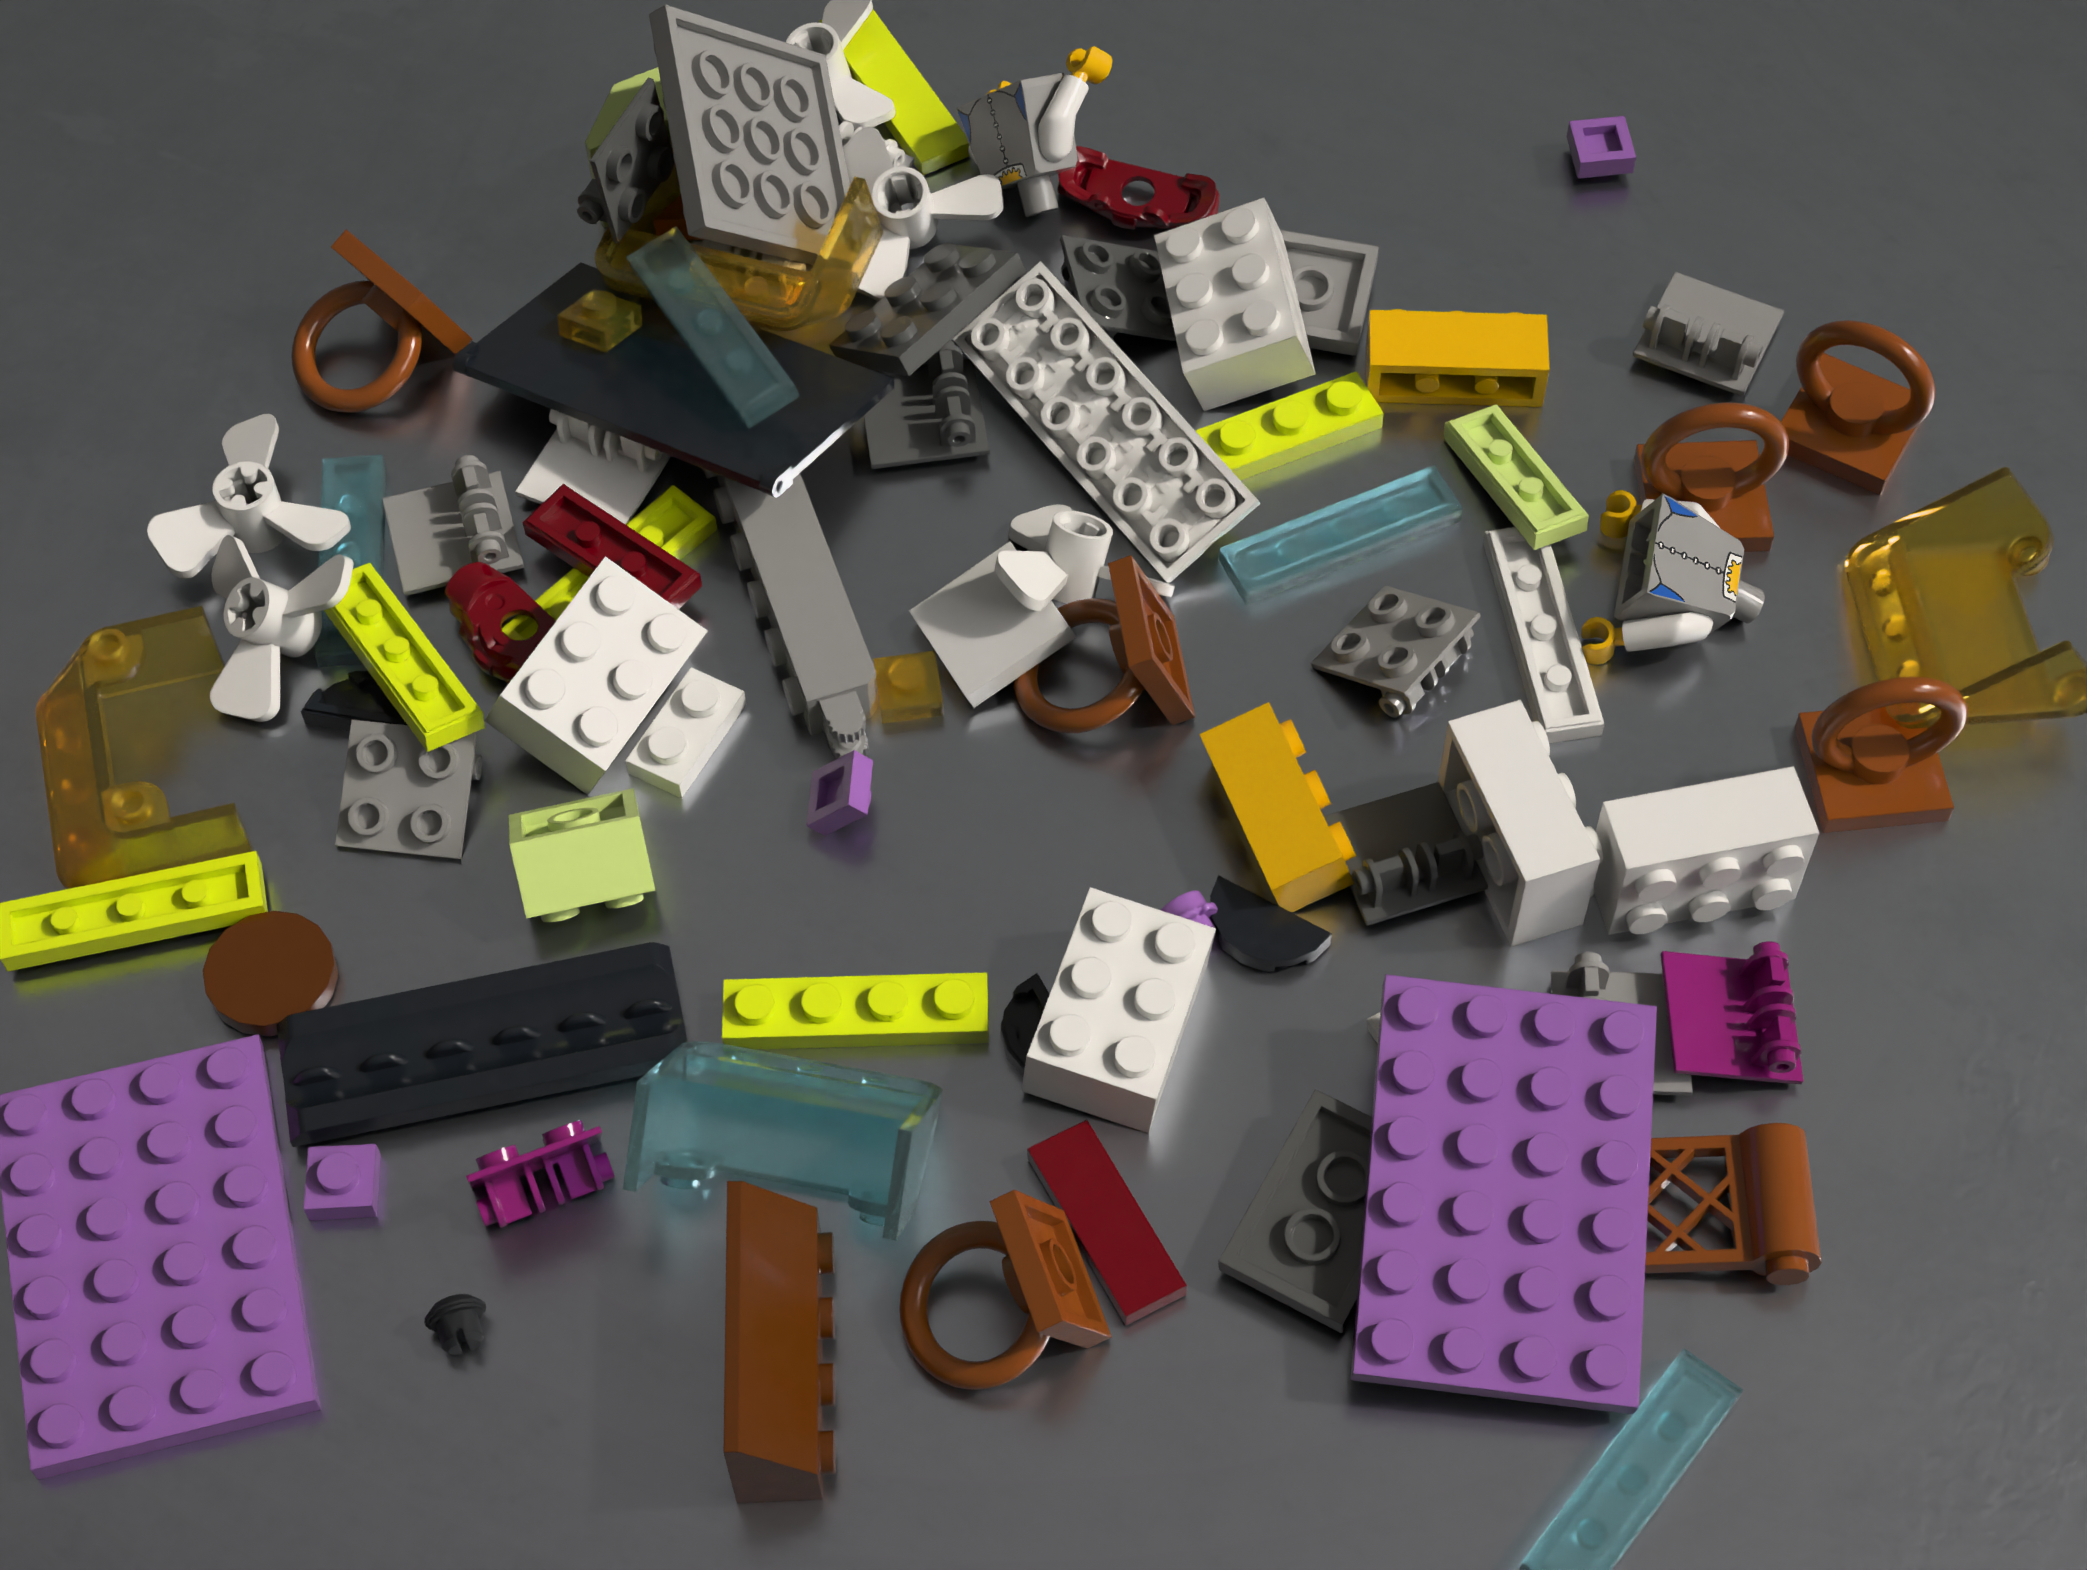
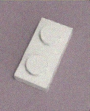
(686, 732)

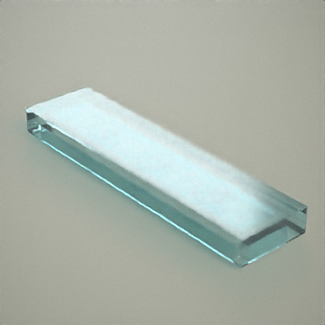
(713, 327)
(357, 489)
(1340, 535)
(1637, 1469)

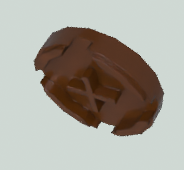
(269, 970)

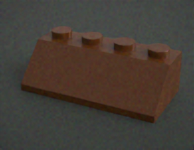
(775, 1347)

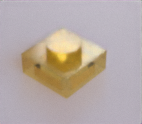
(600, 320)
(908, 687)

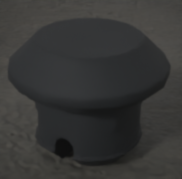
(457, 1321)

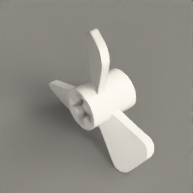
(839, 24)
(909, 229)
(244, 508)
(1062, 557)
(269, 624)

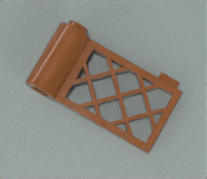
(1767, 1198)

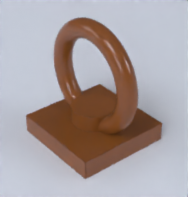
(391, 299)
(1850, 417)
(1718, 475)
(1144, 647)
(1871, 768)
(1041, 1273)

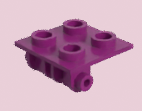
(1732, 1015)
(564, 1145)

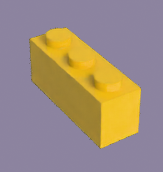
(1457, 358)
(1280, 807)

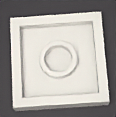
(987, 632)

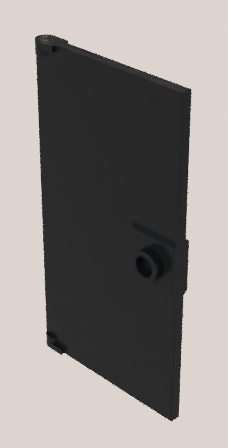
(661, 393)

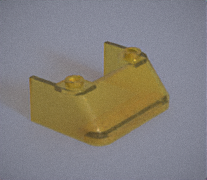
(761, 290)
(128, 827)

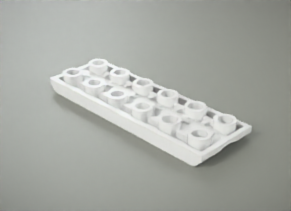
(1106, 422)

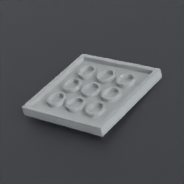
(750, 135)

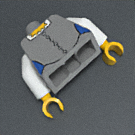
(1028, 128)
(1674, 577)

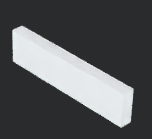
(1543, 637)

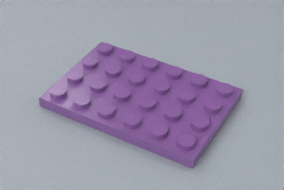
(1507, 1195)
(151, 1258)

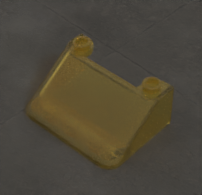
(1947, 606)

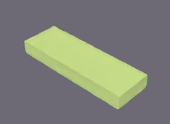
(1515, 477)

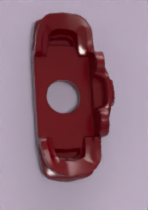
(1100, 182)
(481, 603)

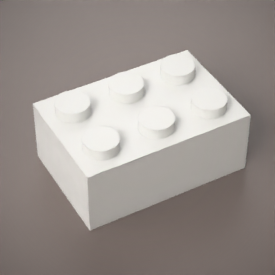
(1234, 305)
(595, 675)
(1524, 812)
(1703, 851)
(1118, 1010)

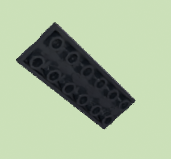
(478, 1042)

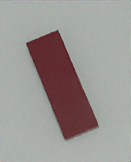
(586, 534)
(1107, 1222)

